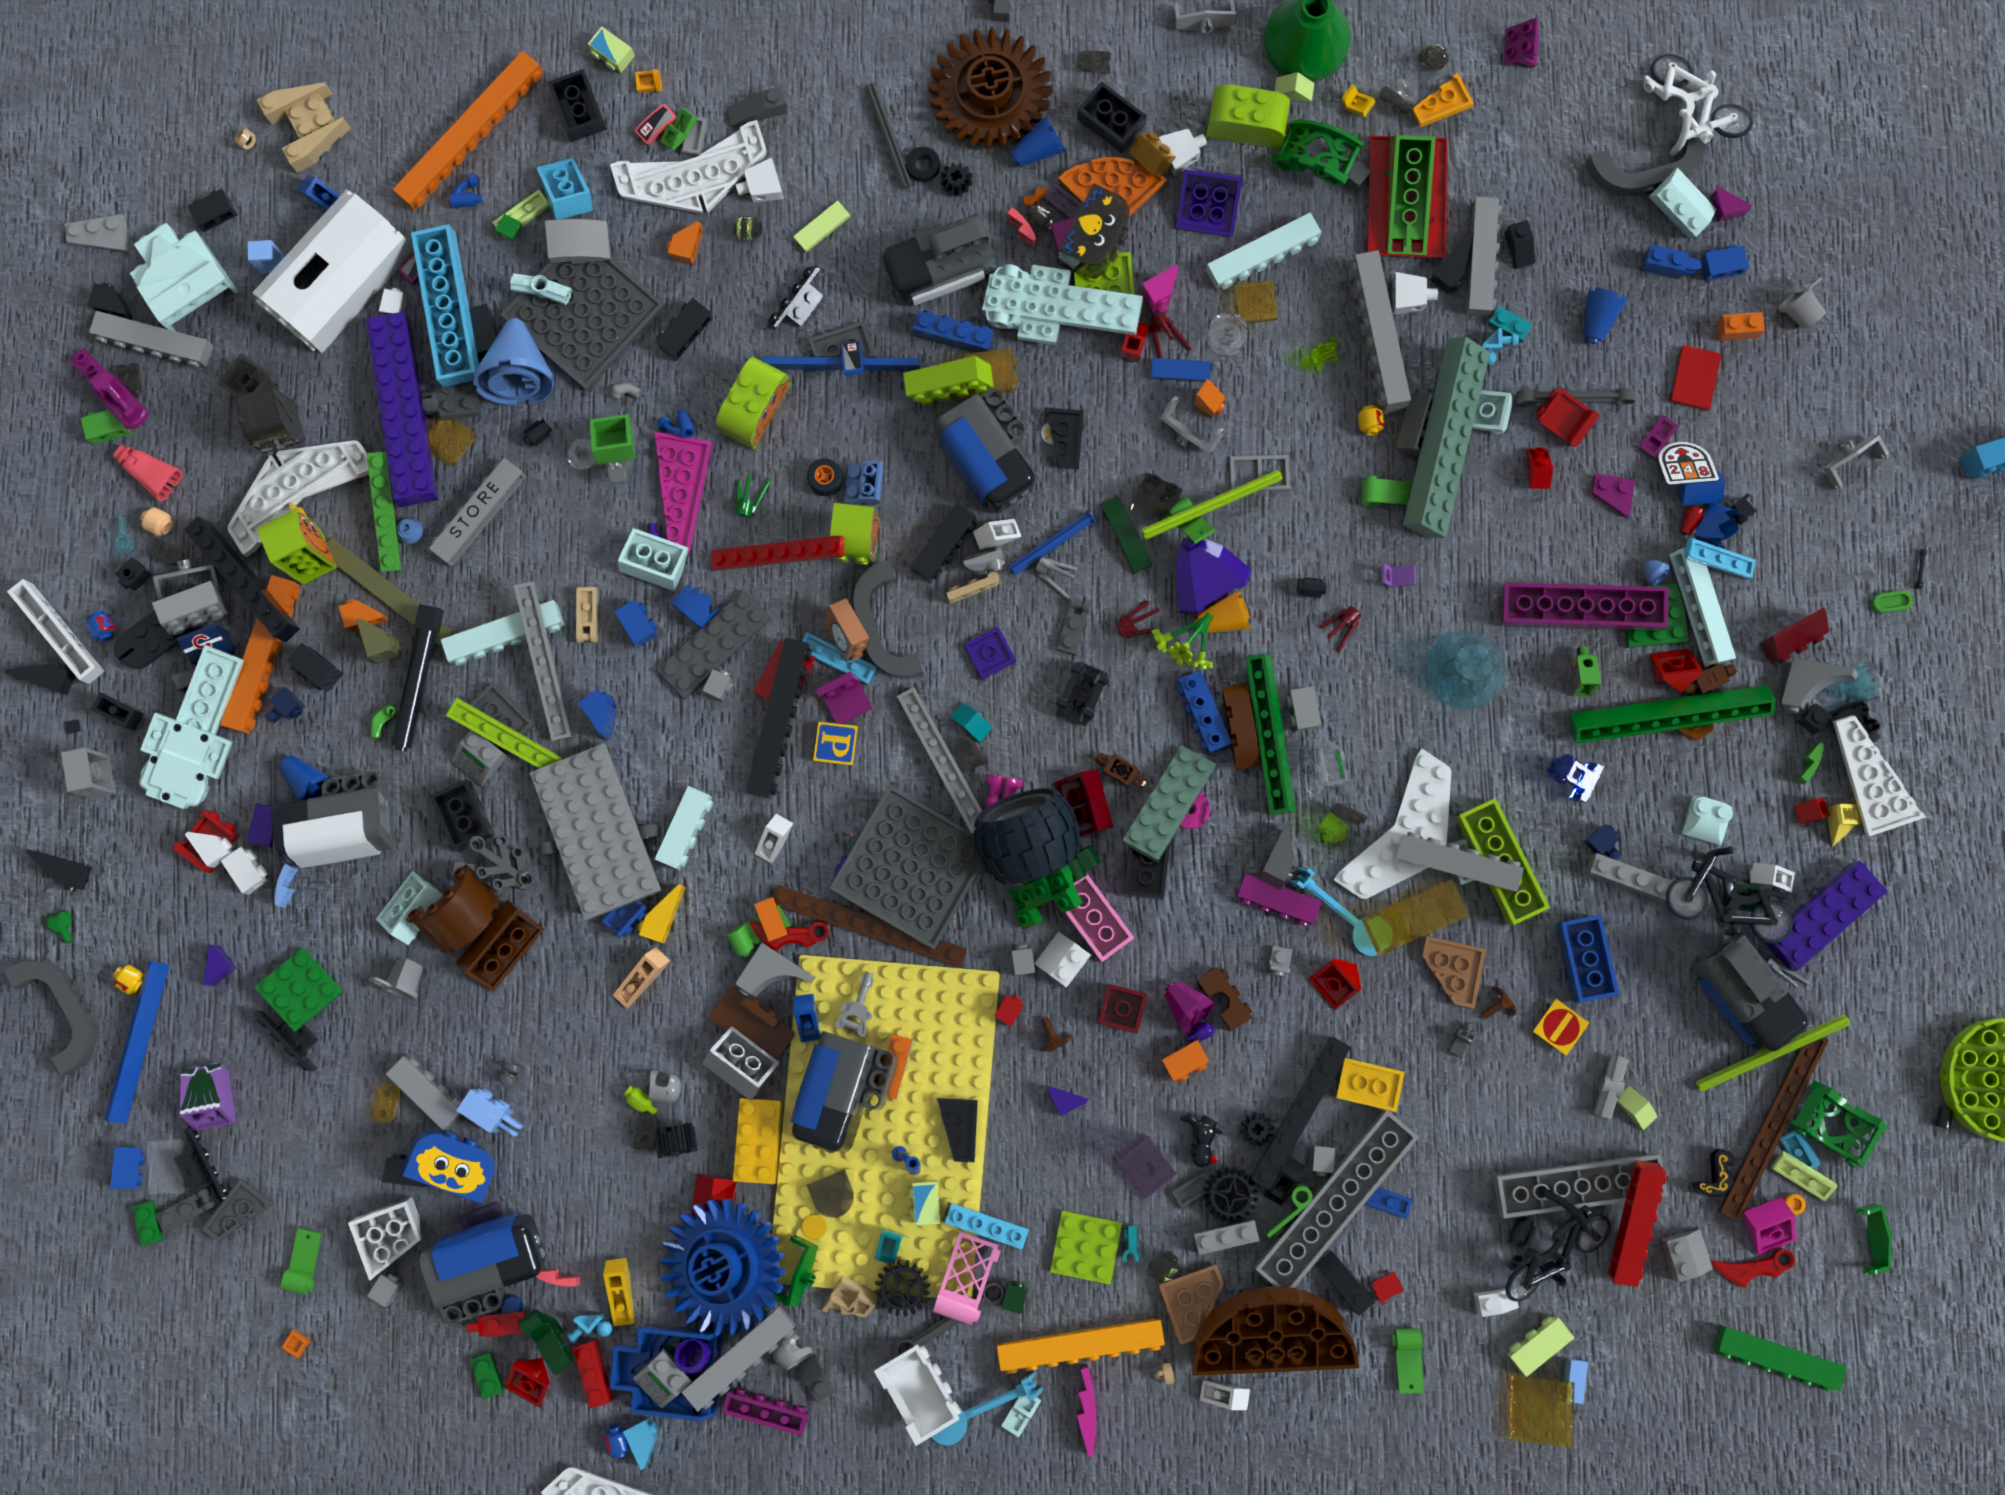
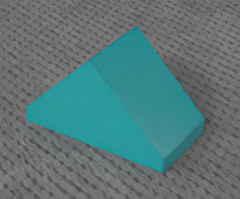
(971, 722)
(888, 1246)

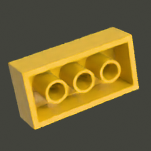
(758, 1141)

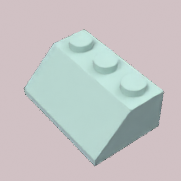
(1683, 204)
(653, 559)
(410, 895)

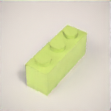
(1539, 1345)

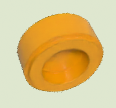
(1795, 1203)

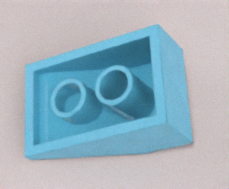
(565, 189)

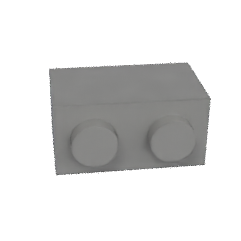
(1304, 709)

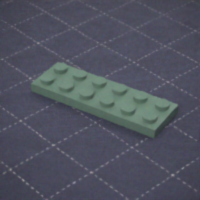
(1169, 803)

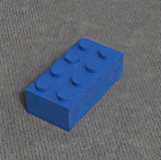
(1587, 959)

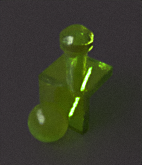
(1321, 354)

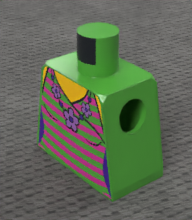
(1585, 673)

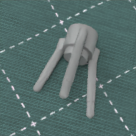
(1048, 566)
(1777, 968)

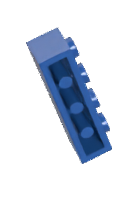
(952, 332)
(1204, 712)

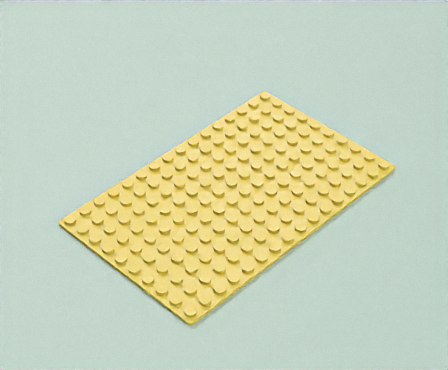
(950, 1058)

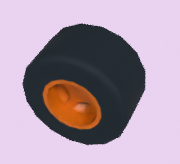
(822, 470)

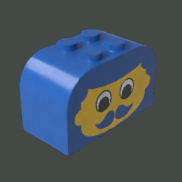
(449, 1164)

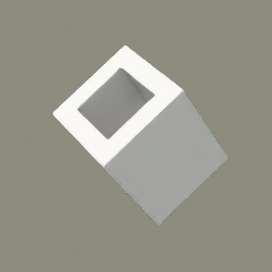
(393, 301)

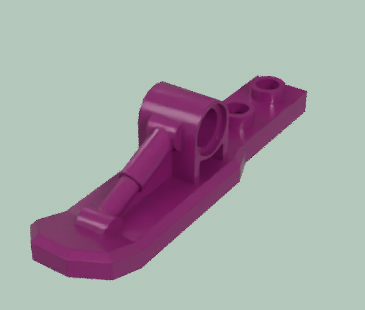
(110, 391)

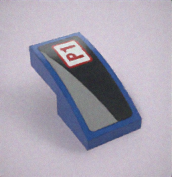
(852, 358)

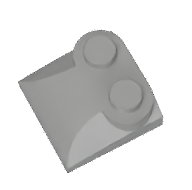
(985, 560)

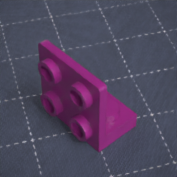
(845, 698)

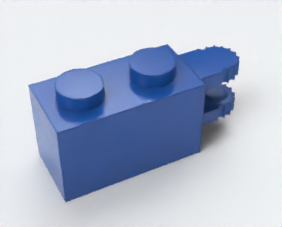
(1669, 262)

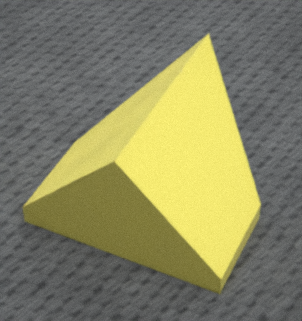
(1842, 820)

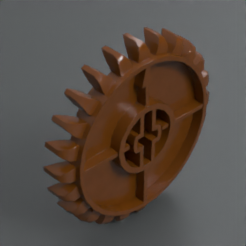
(990, 89)

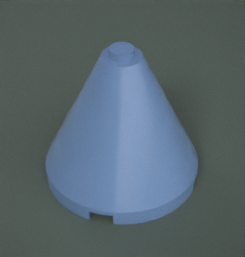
(514, 368)

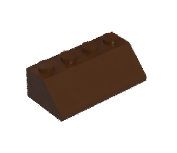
(500, 946)

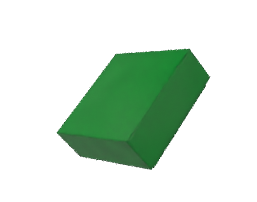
(508, 227)

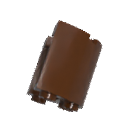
(458, 914)

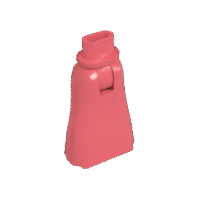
(149, 471)

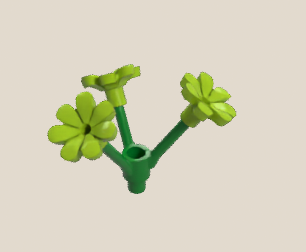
(1182, 652)

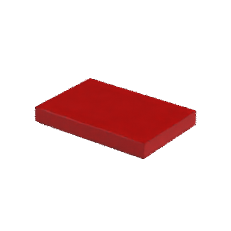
(1695, 377)
(766, 681)

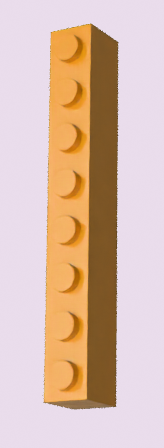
(1080, 1344)

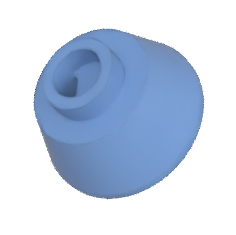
(409, 530)
(1655, 572)

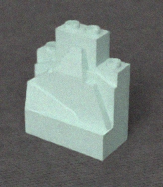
(177, 274)

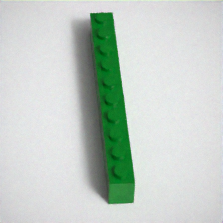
(1672, 714)

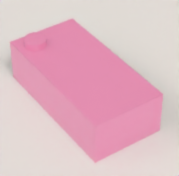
(1098, 921)

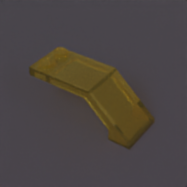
(1415, 917)

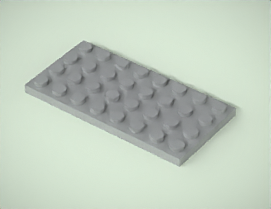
(595, 832)

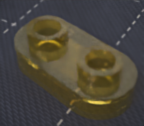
(385, 1103)

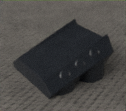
(1861, 712)

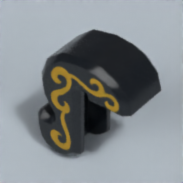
(1720, 1176)

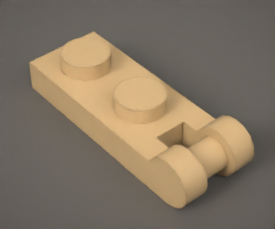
(974, 587)
(587, 614)

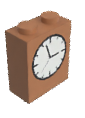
(846, 630)

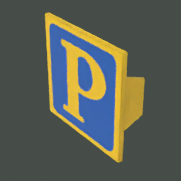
(835, 743)

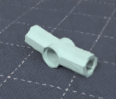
(529, 285)

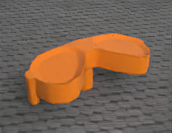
(1031, 199)

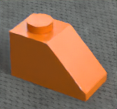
(685, 244)
(1209, 399)
(356, 610)

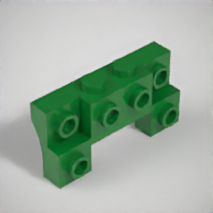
(1030, 894)

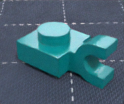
(1131, 1237)

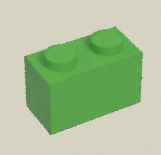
(102, 427)

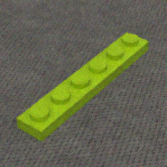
(501, 734)

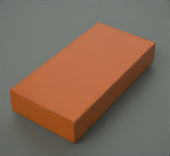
(770, 919)

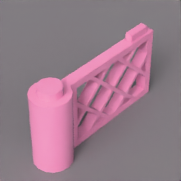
(958, 1306)

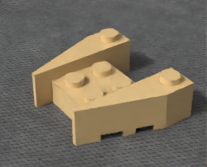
(309, 118)

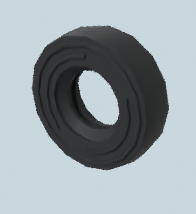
(923, 152)

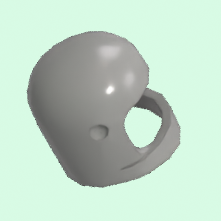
(663, 1089)

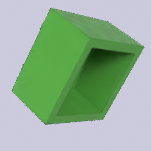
(612, 439)

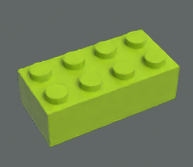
(948, 380)

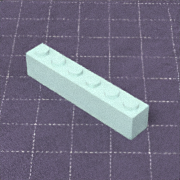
(1263, 251)
(1703, 610)
(496, 635)

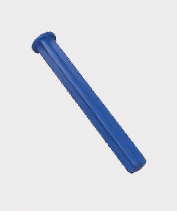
(1052, 543)

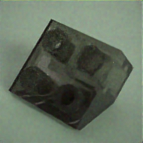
(1155, 496)

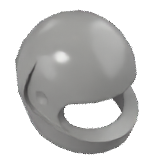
(788, 1354)

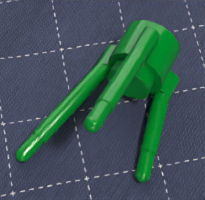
(743, 505)

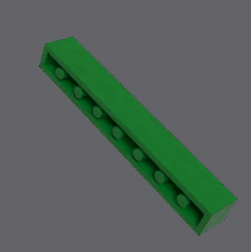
(1270, 734)

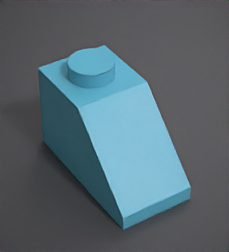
(641, 1440)

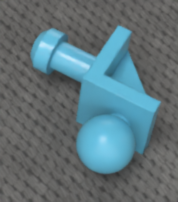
(1495, 343)
(588, 1324)

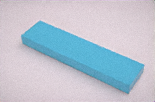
(1719, 558)
(831, 656)

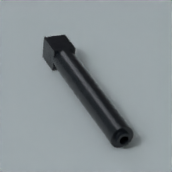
(428, 624)

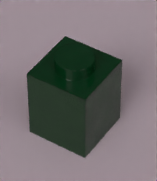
(1014, 1297)

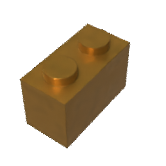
(1152, 153)

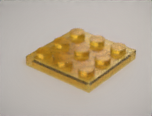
(1542, 1411)

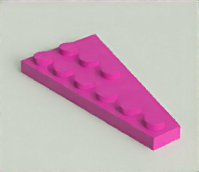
(682, 479)

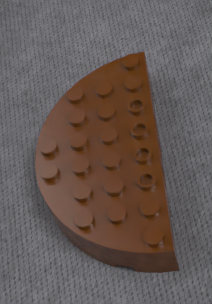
(1273, 1333)

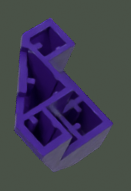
(1206, 574)

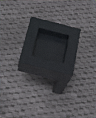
(1745, 507)

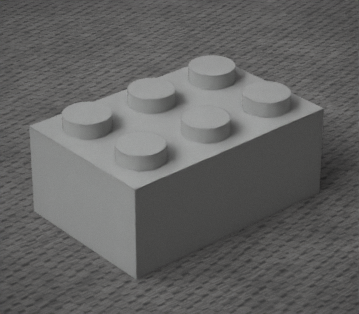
(190, 608)
(87, 773)
(740, 1063)

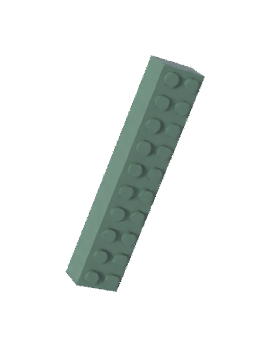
(1446, 437)

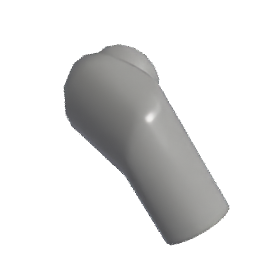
(619, 389)

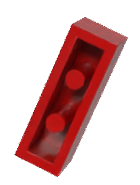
(593, 1373)

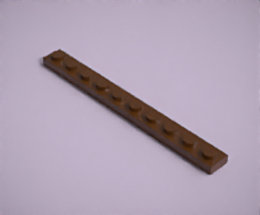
(864, 925)
(1771, 1129)

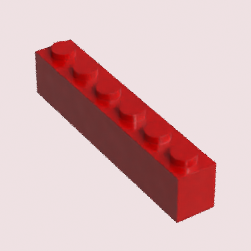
(1637, 1223)

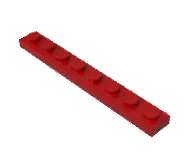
(778, 553)

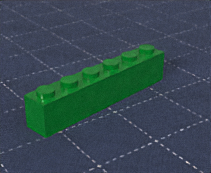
(1780, 1358)

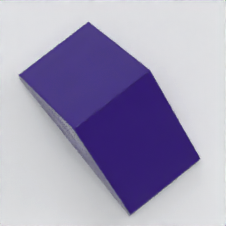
(217, 966)
(1065, 1100)

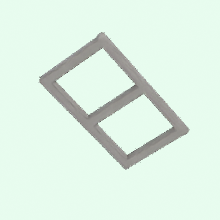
(1259, 465)

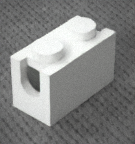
(245, 870)

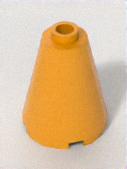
(1228, 614)

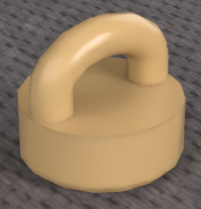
(242, 138)
(1166, 1373)

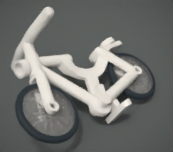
(1727, 120)

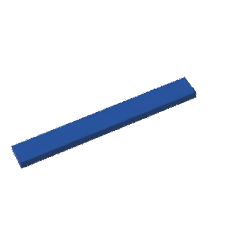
(836, 363)
(136, 1042)

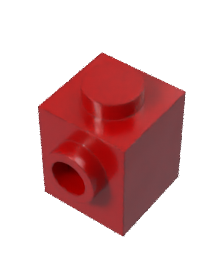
(1009, 1009)

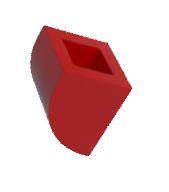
(1811, 810)

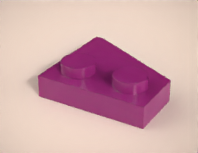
(1614, 491)

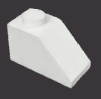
(996, 533)
(773, 838)
(210, 847)
(1771, 876)
(1493, 1303)
(1225, 1395)

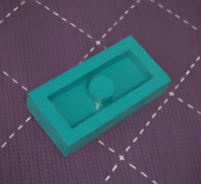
(1510, 323)

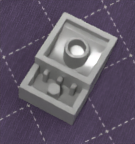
(577, 240)

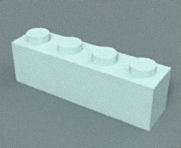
(684, 827)

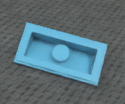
(1800, 1148)

